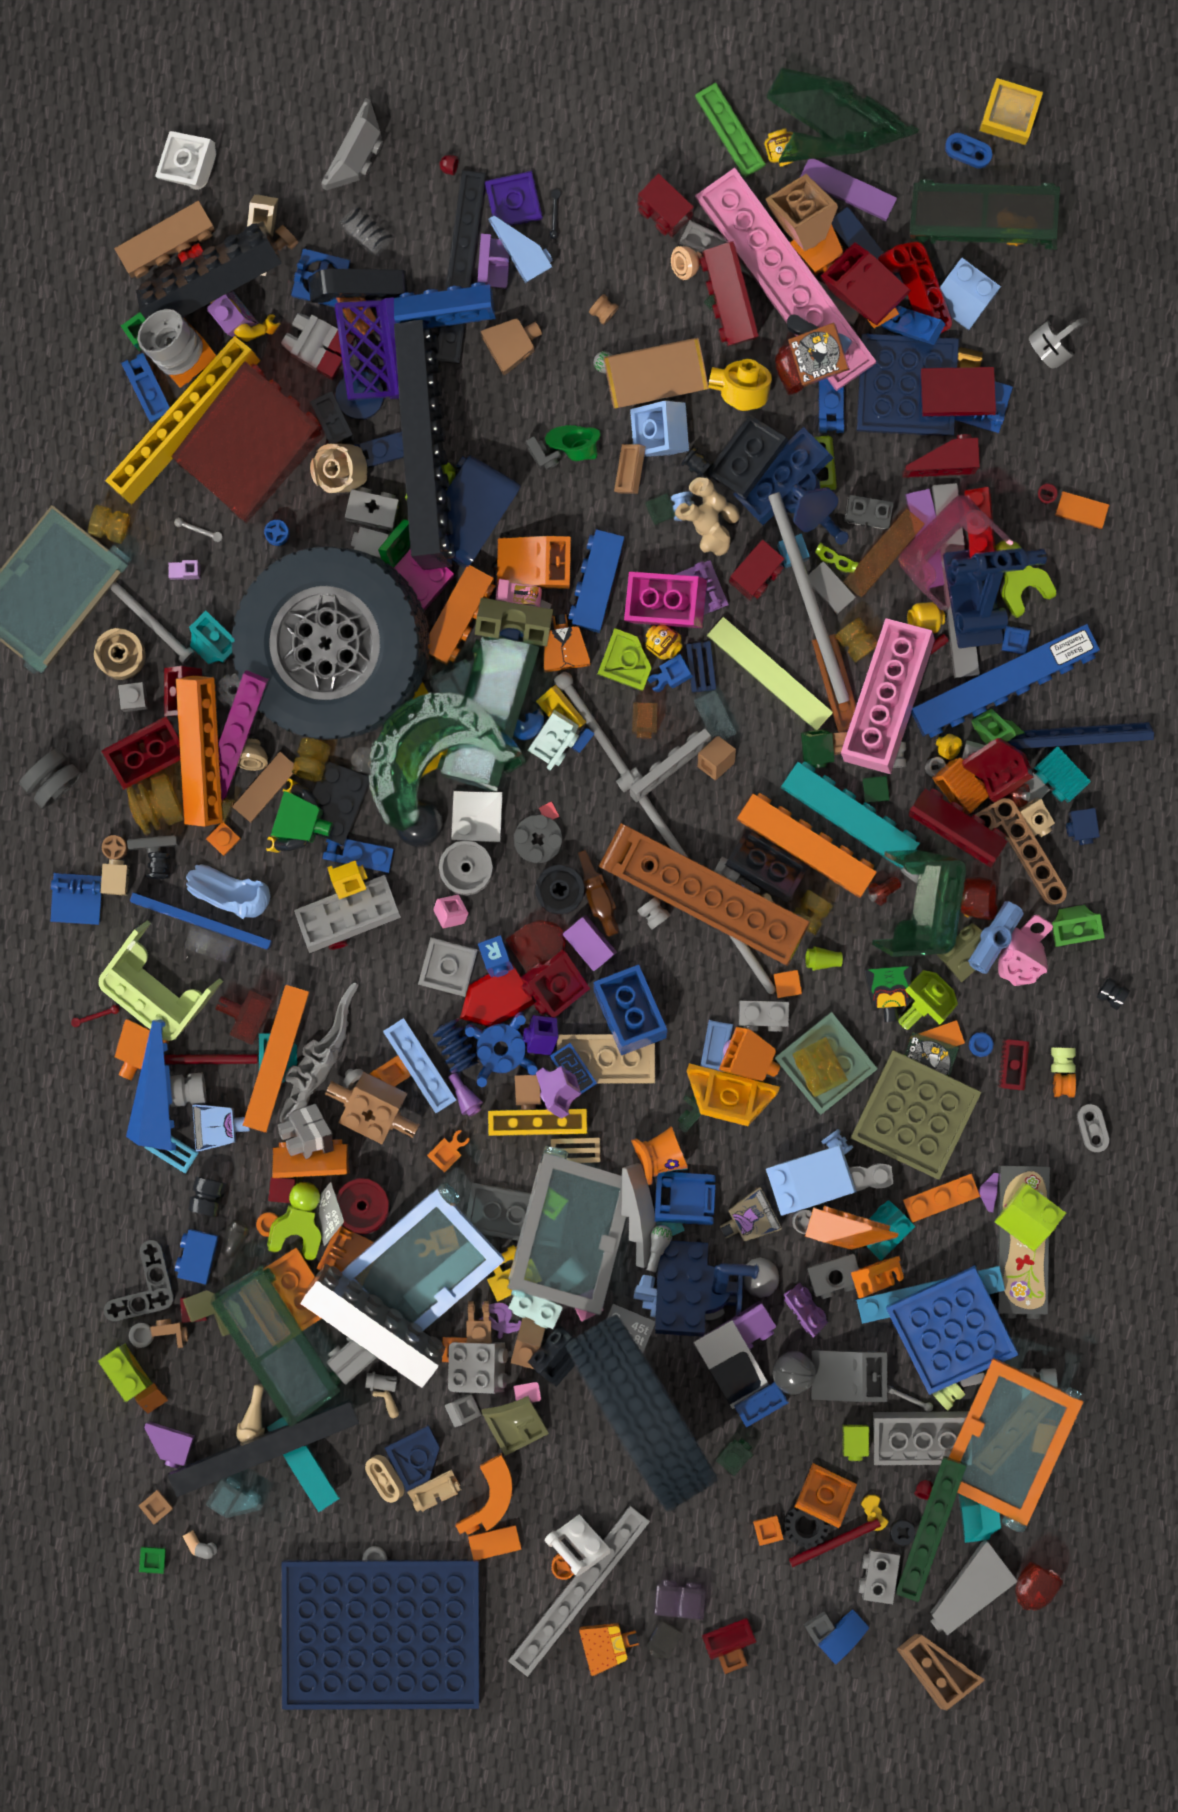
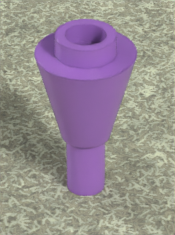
(467, 1100)

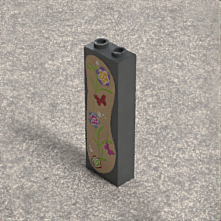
(1021, 1268)

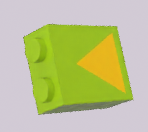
(125, 1372)

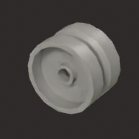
(466, 882)

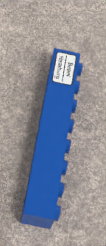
(1004, 680)

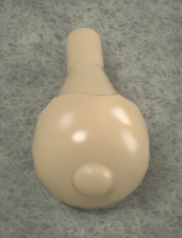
(252, 1422)

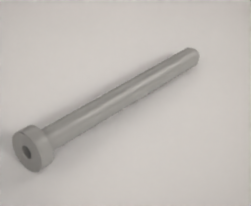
(185, 654)

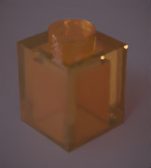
(644, 720)

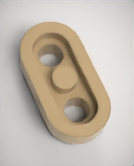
(384, 1478)

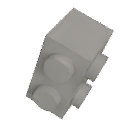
(763, 1013)
(880, 1576)

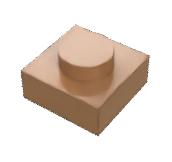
(156, 1506)

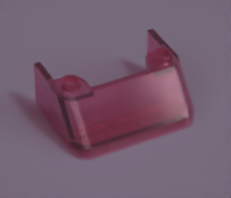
(958, 513)

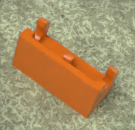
(877, 1276)

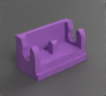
(589, 943)

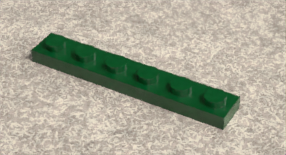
(931, 1529)

